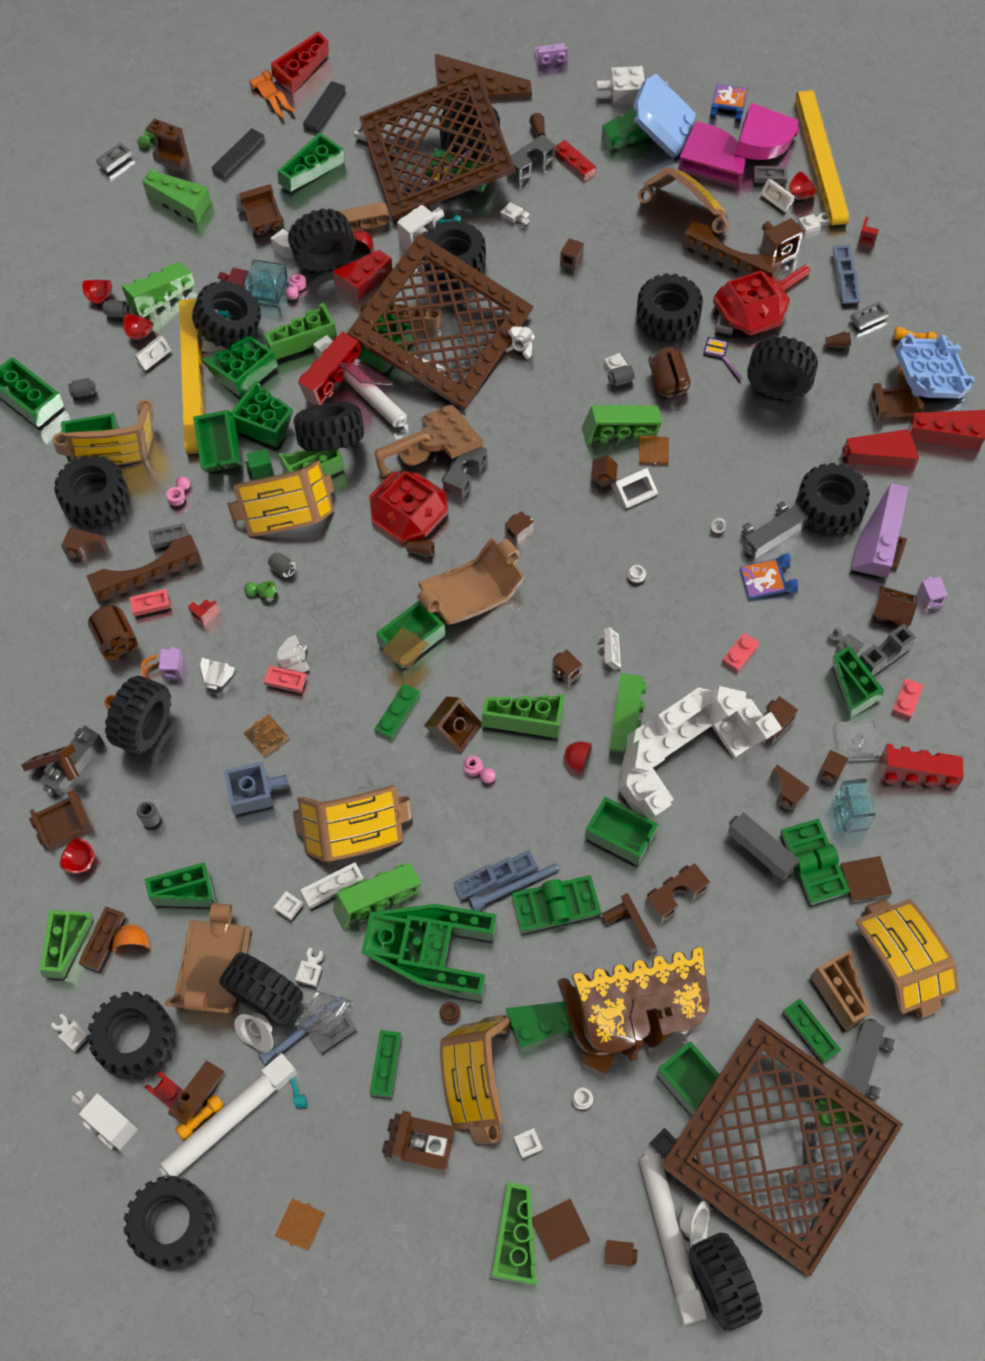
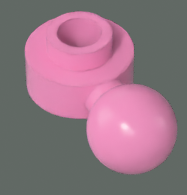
(296, 283)
(176, 494)
(486, 774)

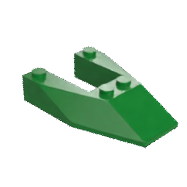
(417, 943)

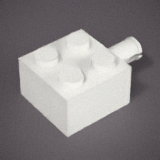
(623, 84)
(416, 223)
(105, 1119)

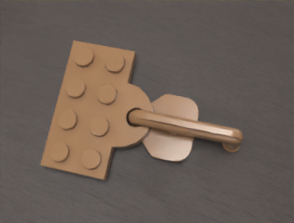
(443, 431)

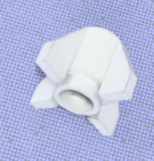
(521, 340)
(291, 655)
(214, 673)

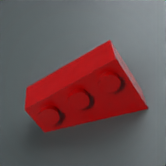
(363, 274)

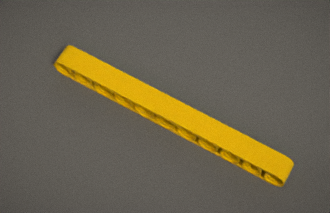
(822, 158)
(191, 374)

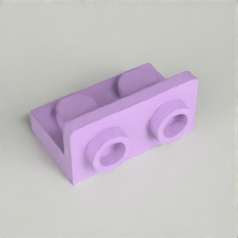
(551, 54)

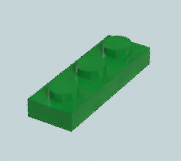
(397, 711)
(811, 1031)
(385, 1064)

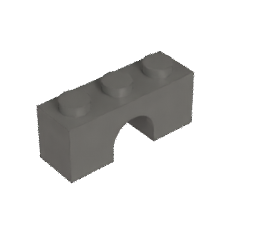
(539, 149)
(458, 482)
(893, 647)

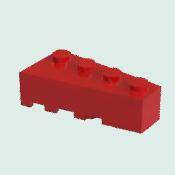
(950, 428)

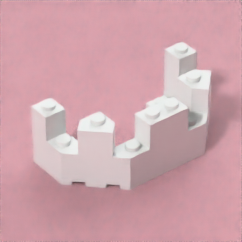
(725, 709)

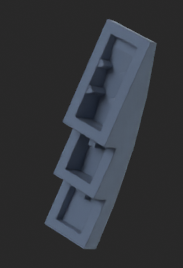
(846, 274)
(495, 876)

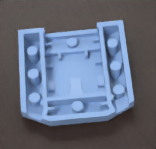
(663, 115)

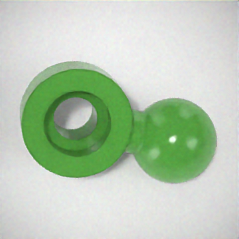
(144, 141)
(265, 589)

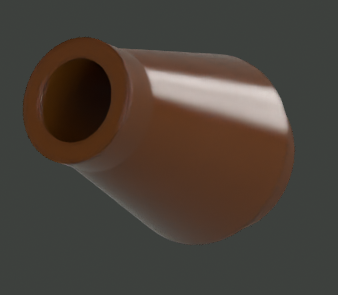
(538, 124)
(839, 340)
(423, 547)

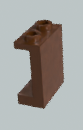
(170, 143)
(261, 210)
(895, 403)
(61, 821)

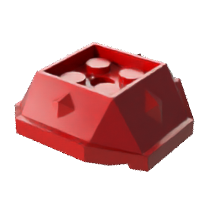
(752, 303)
(407, 520)

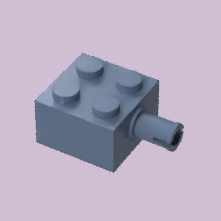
(251, 788)

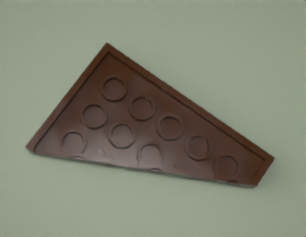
(497, 84)

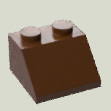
(895, 606)
(453, 723)

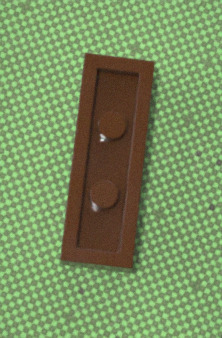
(101, 939)

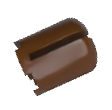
(669, 372)
(112, 632)

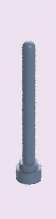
(477, 902)
(268, 1057)

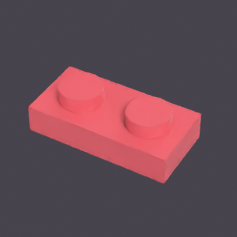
(149, 602)
(740, 652)
(285, 679)
(907, 698)

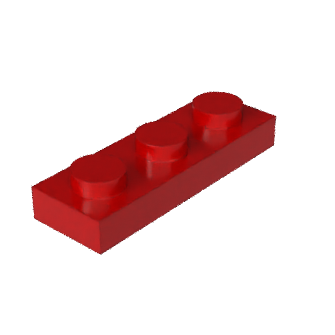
(575, 159)

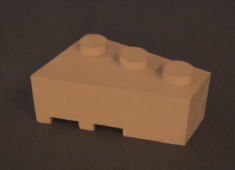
(841, 990)

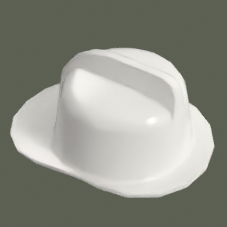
(255, 1031)
(694, 1221)

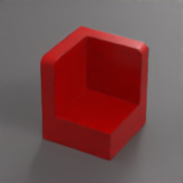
(868, 234)
(204, 612)

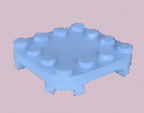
(933, 367)

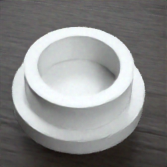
(636, 574)
(582, 1098)

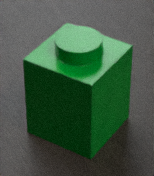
(259, 463)

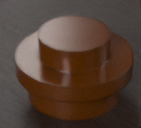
(449, 1012)

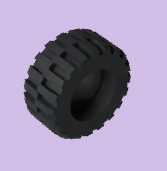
(447, 138)
(459, 236)
(321, 240)
(229, 298)
(669, 323)
(782, 368)
(329, 426)
(84, 472)
(836, 479)
(138, 714)
(261, 988)
(112, 1016)
(146, 1203)
(725, 1281)

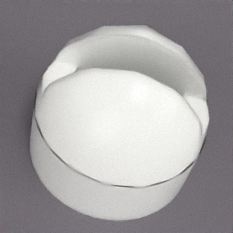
(722, 525)

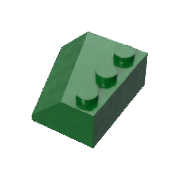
(241, 364)
(262, 415)

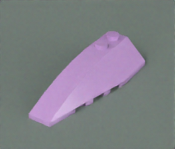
(880, 536)

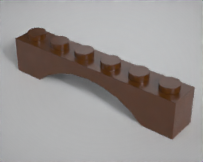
(702, 240)
(109, 583)

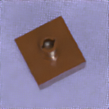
(781, 240)

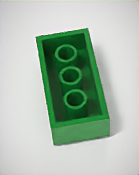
(28, 392)

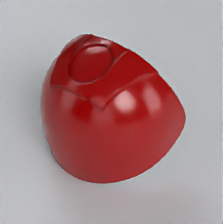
(802, 186)
(365, 238)
(97, 290)
(137, 327)
(576, 755)
(77, 856)

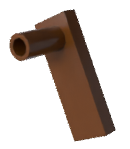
(60, 755)
(625, 908)
(196, 1093)

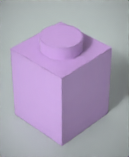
(933, 592)
(171, 663)

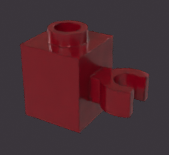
(236, 276)

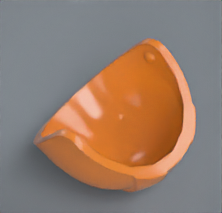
(130, 935)

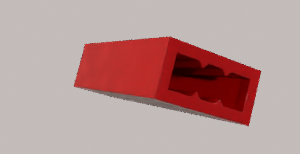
(882, 449)

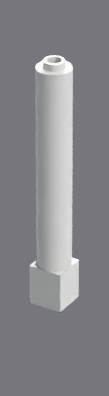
(369, 392)
(273, 1078)
(686, 1292)

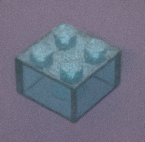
(266, 280)
(854, 805)

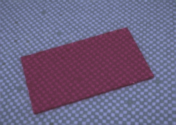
(365, 374)

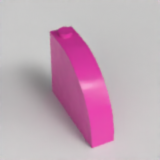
(765, 133)
(711, 154)

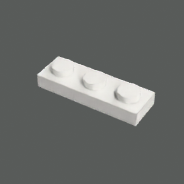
(330, 885)

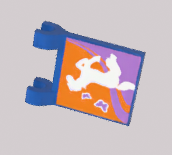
(729, 98)
(767, 578)

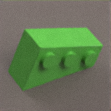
(330, 460)
(62, 941)

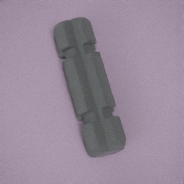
(812, 1141)

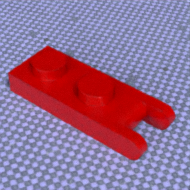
(166, 1091)

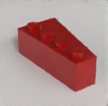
(300, 62)
(325, 371)
(920, 767)

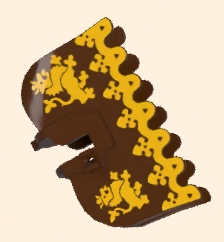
(637, 1005)

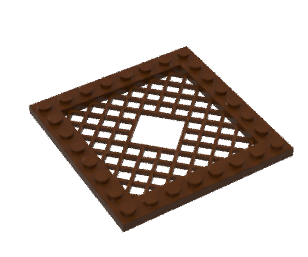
(374, 124)
(406, 362)
(817, 1239)

